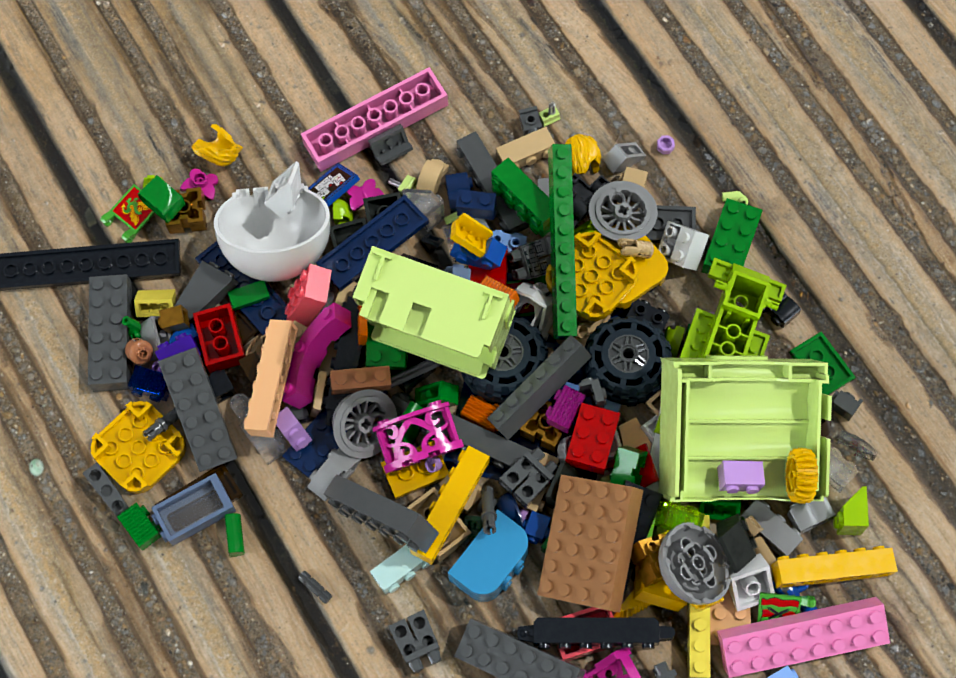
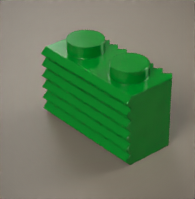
(139, 526)

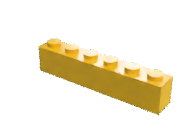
(454, 498)
(833, 567)

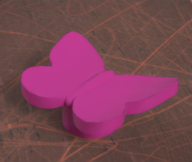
(200, 179)
(359, 193)

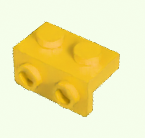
(470, 234)

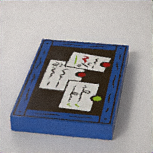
(334, 183)

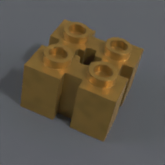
(191, 214)
(534, 429)
(646, 554)

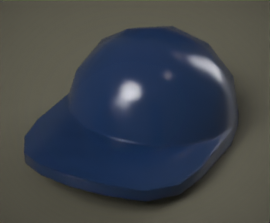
(509, 507)

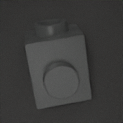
(401, 402)

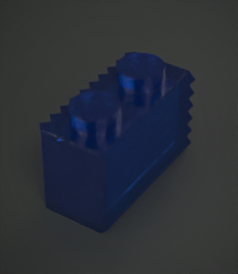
(148, 383)

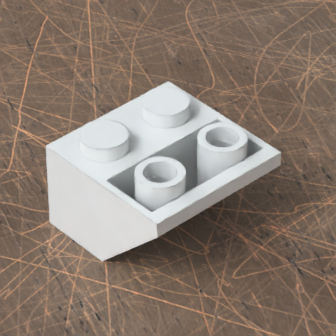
(683, 245)

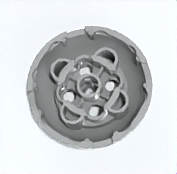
(698, 577)

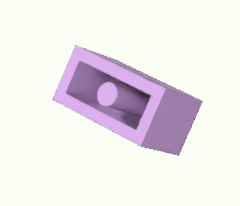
(292, 429)
(741, 476)

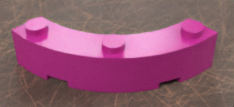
(311, 351)

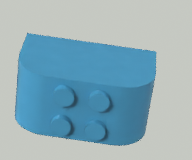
(491, 560)

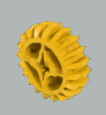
(801, 475)

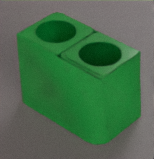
(162, 199)

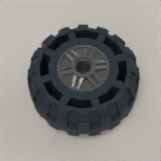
(519, 358)
(627, 359)

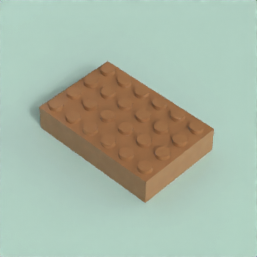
(590, 543)

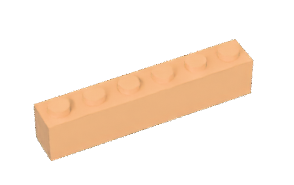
(270, 378)

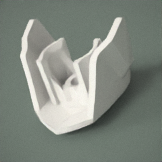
(541, 299)

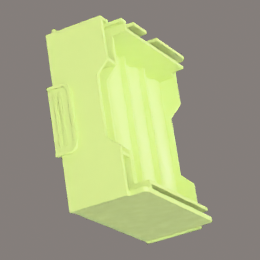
(433, 313)
(739, 413)

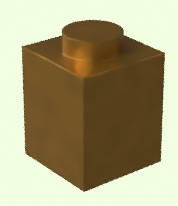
(173, 319)

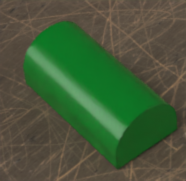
(234, 534)

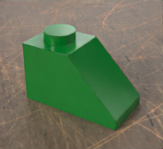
(437, 391)

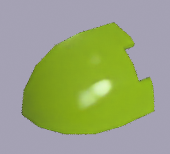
(342, 212)
(674, 337)

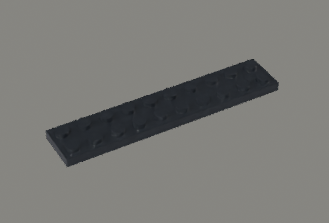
(77, 264)

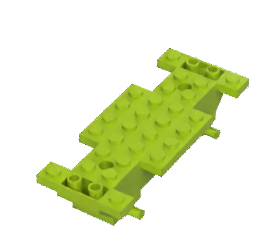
(732, 327)

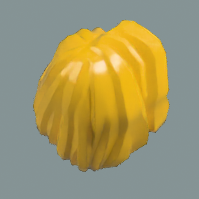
(221, 151)
(583, 153)

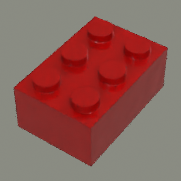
(219, 337)
(592, 438)

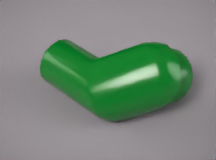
(134, 327)

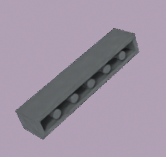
(480, 164)
(539, 387)
(502, 452)

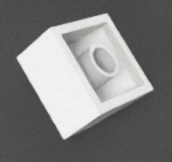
(284, 191)
(749, 582)

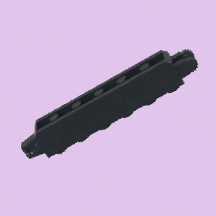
(347, 357)
(595, 632)

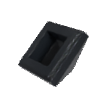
(432, 242)

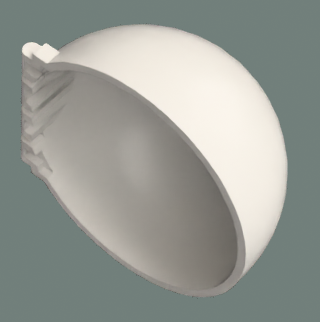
(266, 244)

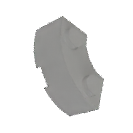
(337, 463)

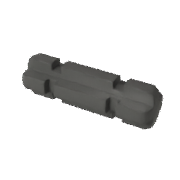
(315, 587)

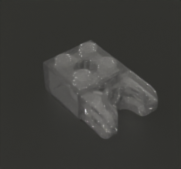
(267, 447)

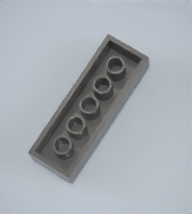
(107, 337)
(198, 409)
(381, 514)
(508, 657)

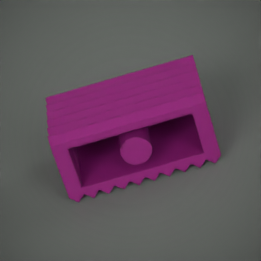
(565, 408)

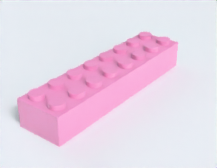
(350, 130)
(803, 637)

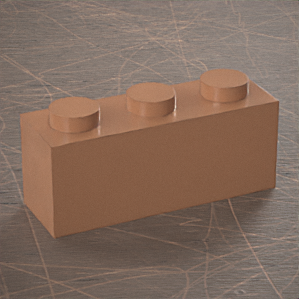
(359, 379)

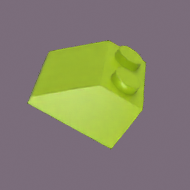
(853, 516)

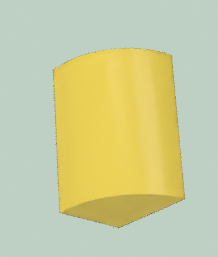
(149, 302)

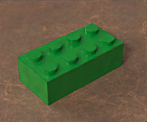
(522, 195)
(733, 234)
(383, 355)

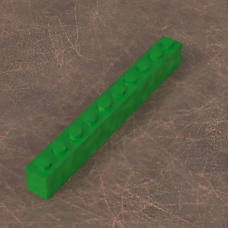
(562, 241)

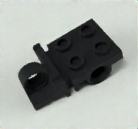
(582, 195)

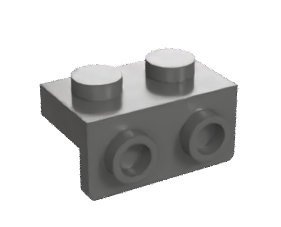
(390, 145)
(592, 388)

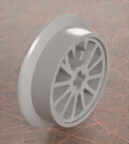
(623, 213)
(361, 422)

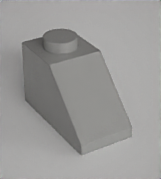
(623, 155)

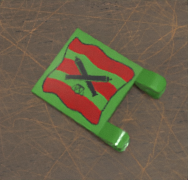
(781, 605)

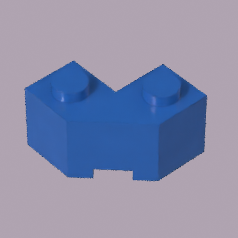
(490, 260)

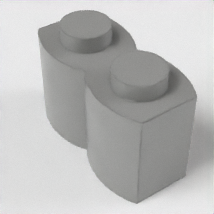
(810, 515)

